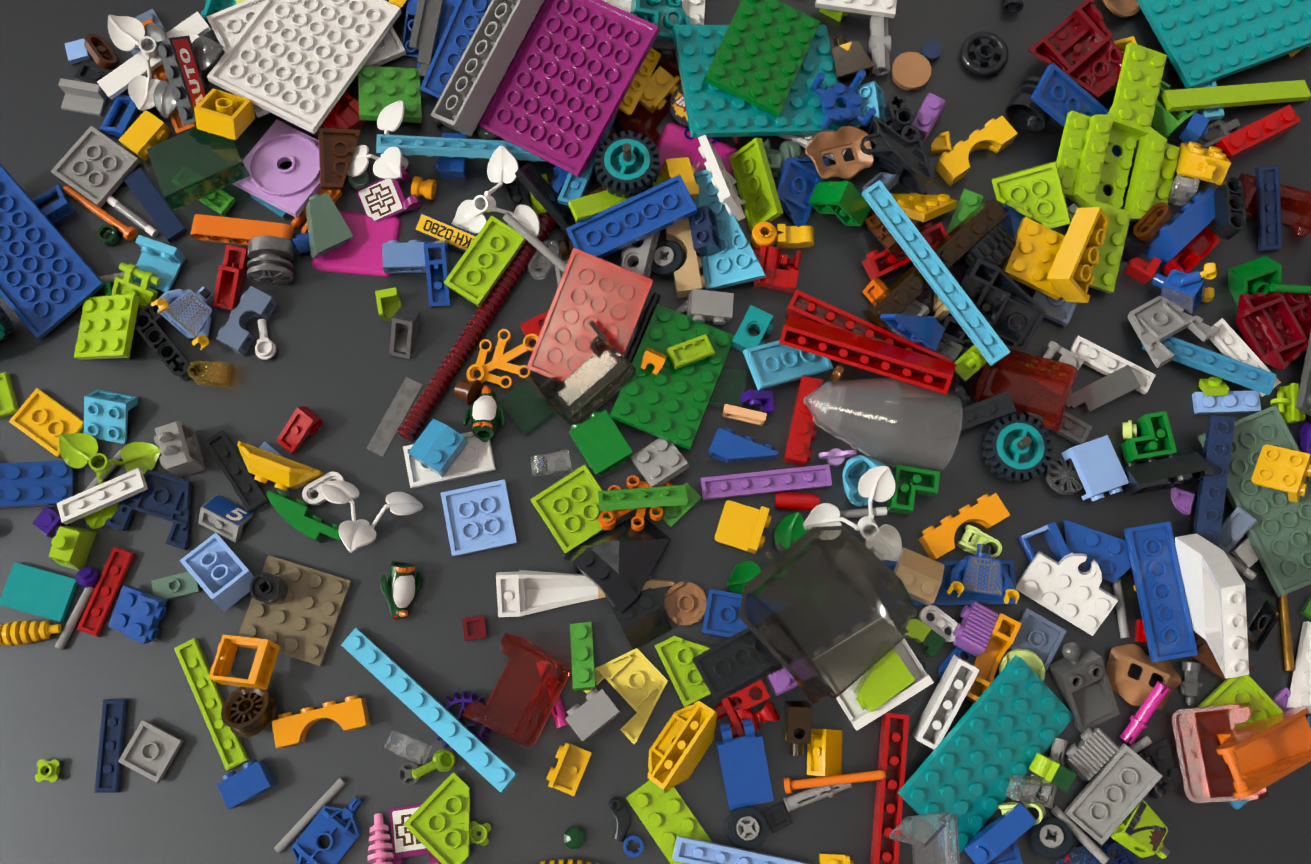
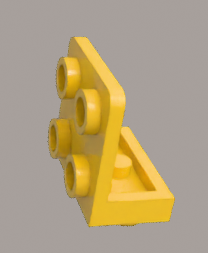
(1283, 471)
(742, 526)

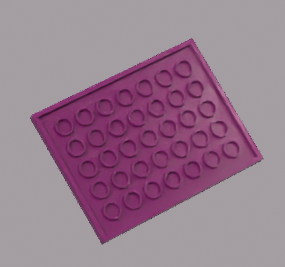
(568, 80)

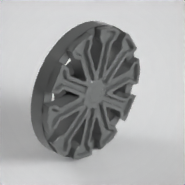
(1064, 476)

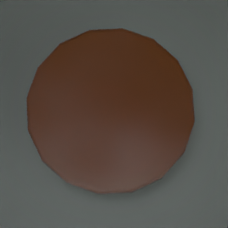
(468, 390)

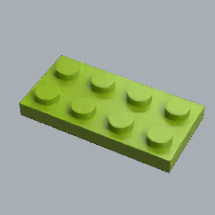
(756, 183)
(485, 261)
(665, 817)

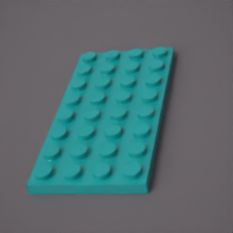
(986, 747)

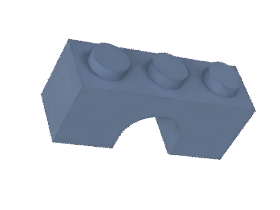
(252, 304)

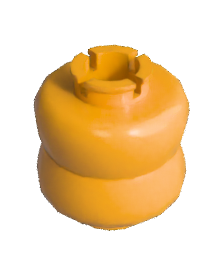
(763, 234)

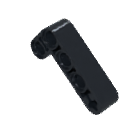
(165, 344)

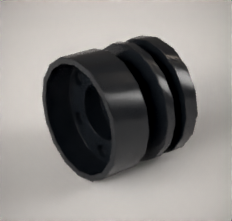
(1024, 111)

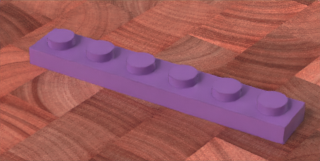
(766, 482)

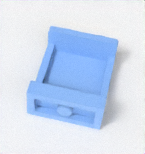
(1097, 467)

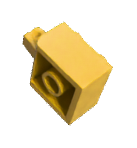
(224, 114)
(1204, 163)

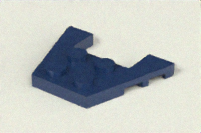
(166, 499)

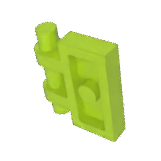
(126, 285)

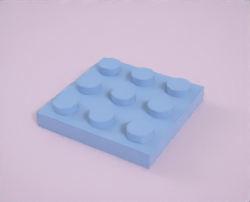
(478, 518)

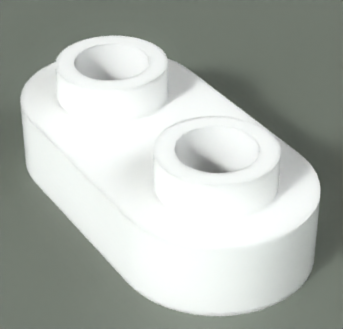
(315, 486)
(939, 622)

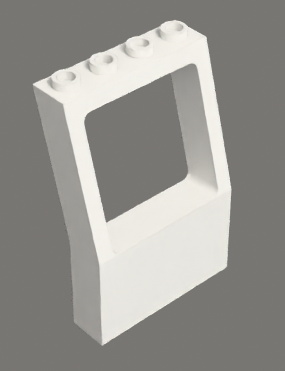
(1215, 602)

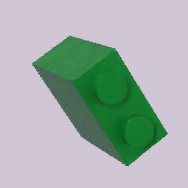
(600, 443)

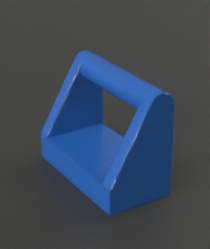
(128, 118)
(60, 208)
(1053, 539)

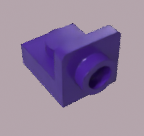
(760, 398)
(48, 522)

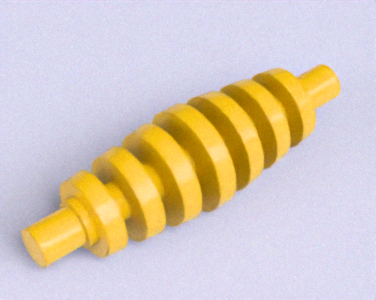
(26, 631)

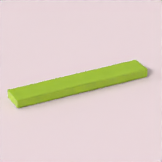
(595, 203)
(210, 703)

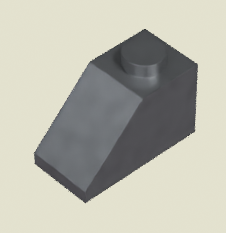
(404, 332)

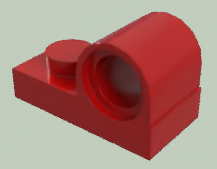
(300, 425)

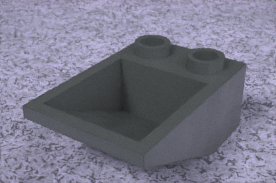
(1084, 686)

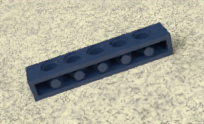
(1213, 487)

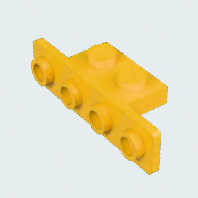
(639, 83)

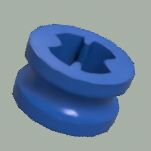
(630, 853)

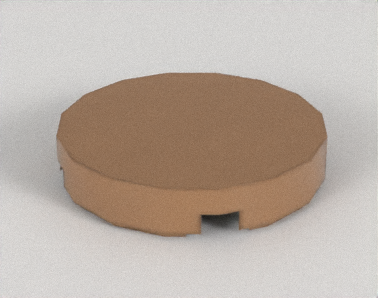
(911, 71)
(685, 603)

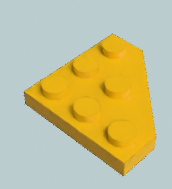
(924, 207)

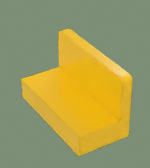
(824, 753)

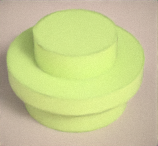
(1129, 430)

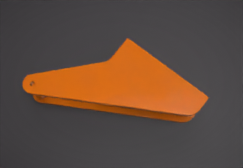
(1266, 750)

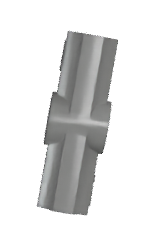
(879, 45)

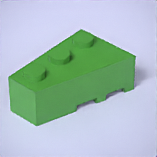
(1169, 122)

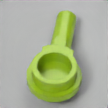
(442, 761)

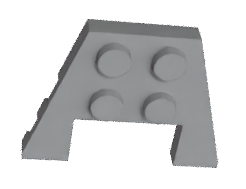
(1162, 319)

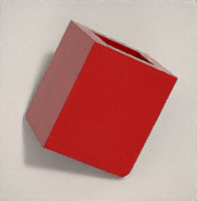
(1141, 270)

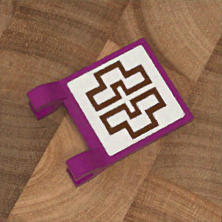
(385, 198)
(403, 841)

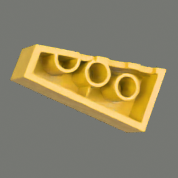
(1078, 254)

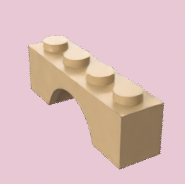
(688, 275)

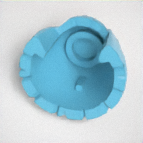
(852, 472)

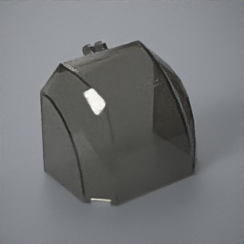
(826, 610)

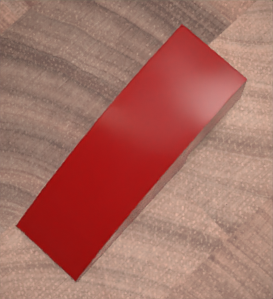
(1193, 252)
(231, 277)

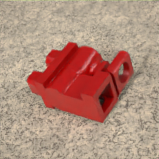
(347, 118)
(777, 279)
(739, 708)

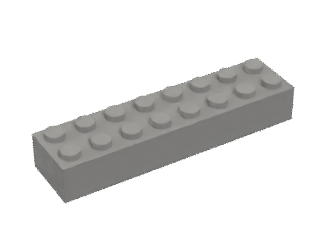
(484, 63)

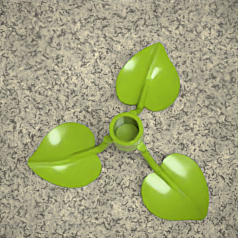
(81, 447)

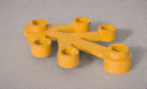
(500, 360)

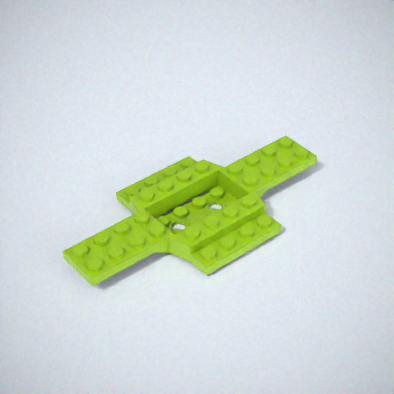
(1089, 164)

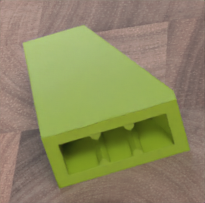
(882, 682)

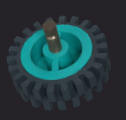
(627, 164)
(1017, 448)

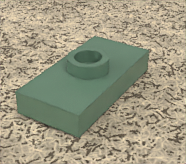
(175, 586)

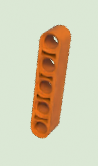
(236, 230)

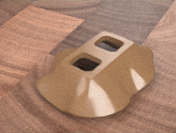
(833, 143)
(1138, 690)

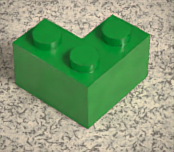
(841, 200)
(1154, 440)
(911, 482)

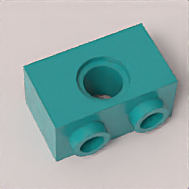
(753, 319)

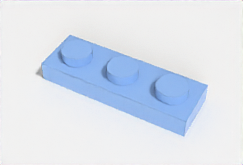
(1234, 403)

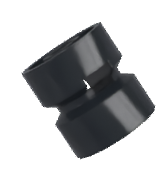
(268, 588)

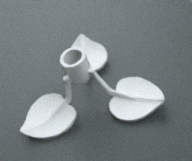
(127, 33)
(391, 161)
(500, 169)
(875, 485)
(359, 533)

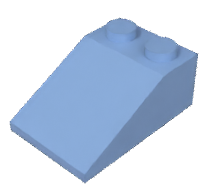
(218, 572)

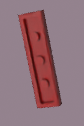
(106, 591)

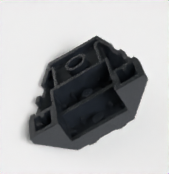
(1002, 304)
(620, 560)

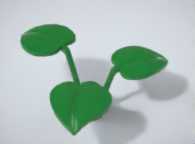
(786, 533)

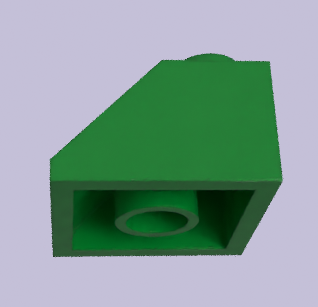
(1254, 277)

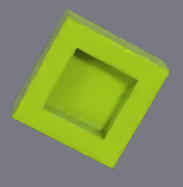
(1213, 387)

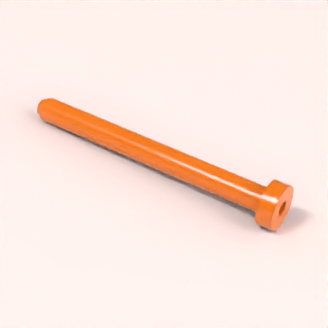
(129, 233)
(791, 785)

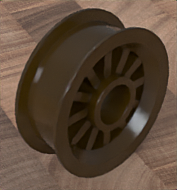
(248, 711)

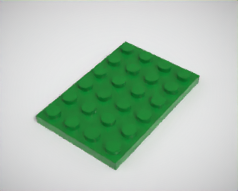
(762, 53)
(674, 399)

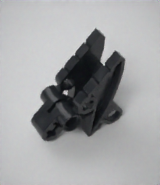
(894, 150)

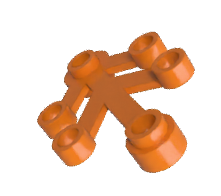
(640, 514)

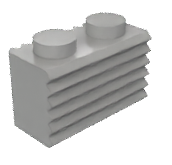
(1090, 753)

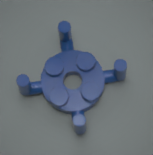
(845, 95)

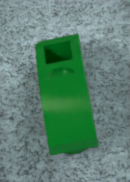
(299, 516)

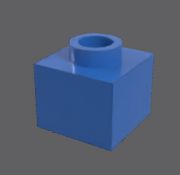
(1195, 128)

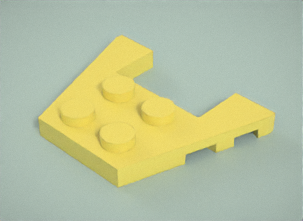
(637, 683)

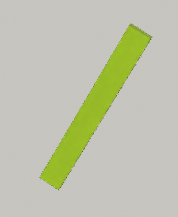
(1235, 95)

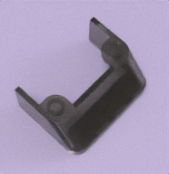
(590, 383)

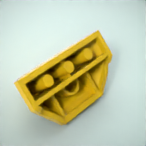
(277, 469)
(681, 745)

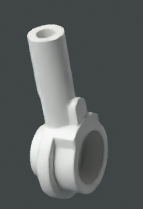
(265, 348)

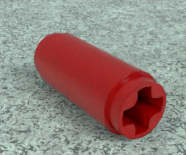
(796, 501)

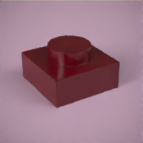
(474, 628)

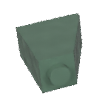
(325, 225)

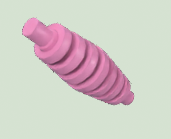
(380, 849)

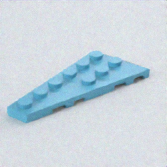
(737, 259)

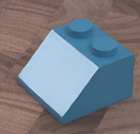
(438, 447)

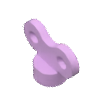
(836, 456)

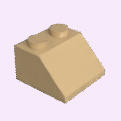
(919, 575)

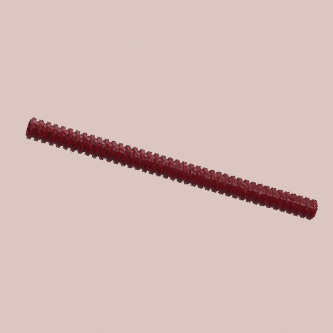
(471, 334)

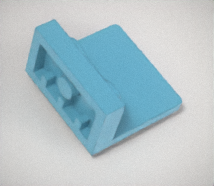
(872, 97)
(161, 260)
(107, 415)

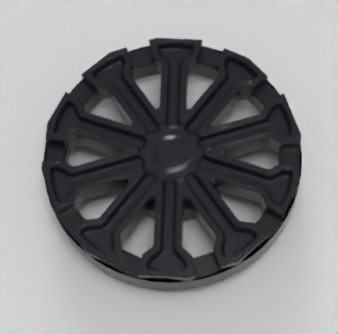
(960, 390)

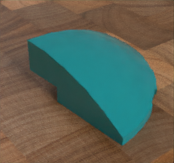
(661, 13)

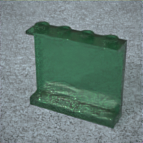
(195, 166)

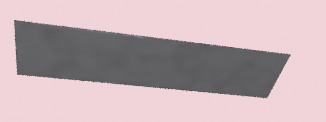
(394, 416)

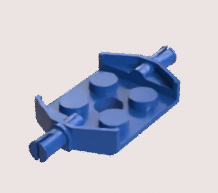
(338, 825)

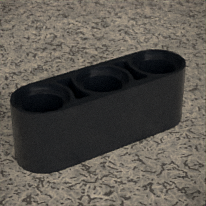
(1229, 208)

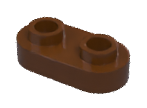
(100, 51)
(1152, 221)

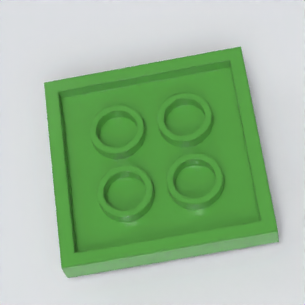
(386, 85)

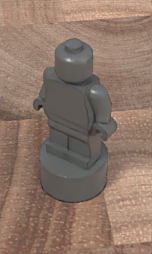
(1190, 684)

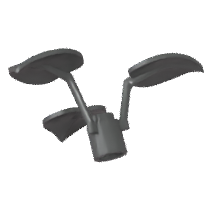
(206, 54)

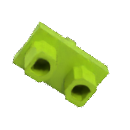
(969, 363)
(1286, 403)

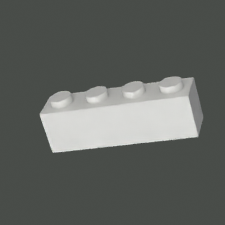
(945, 702)

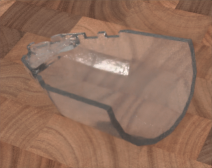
(890, 420)

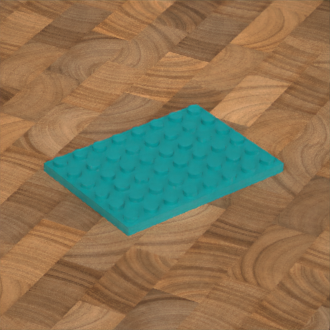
(1226, 36)
(724, 115)

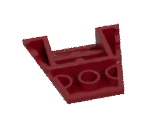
(1083, 50)
(1275, 325)

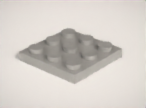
(95, 166)

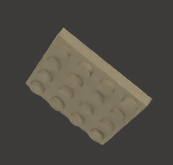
(305, 618)

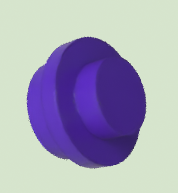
(87, 576)

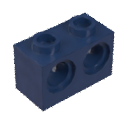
(705, 232)

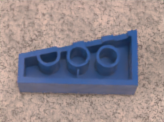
(1183, 227)

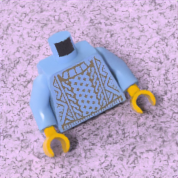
(187, 313)

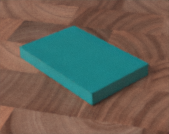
(38, 592)

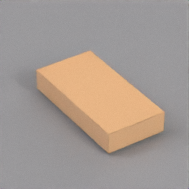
(744, 415)

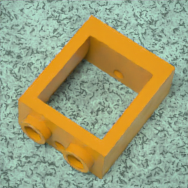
(261, 668)

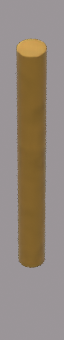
(1286, 633)

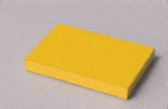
(45, 420)

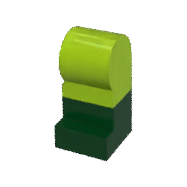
(925, 637)
(1053, 771)

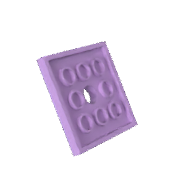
(286, 188)

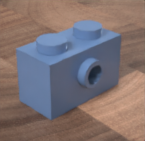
(403, 257)

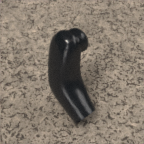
(622, 817)

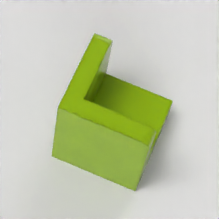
(388, 303)

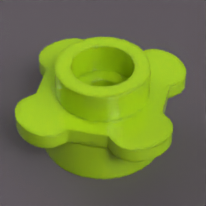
(54, 770)
(484, 829)

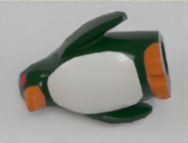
(484, 415)
(400, 588)

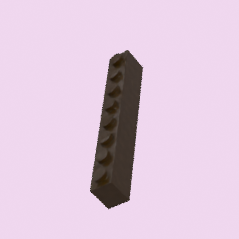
(949, 250)

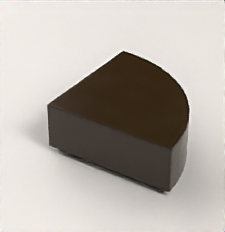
(973, 380)

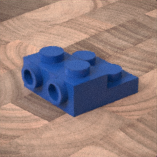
(138, 614)

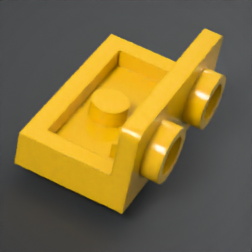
(569, 768)

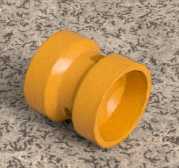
(423, 187)

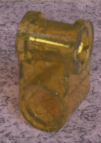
(213, 373)

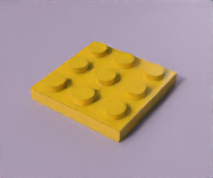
(1034, 256)

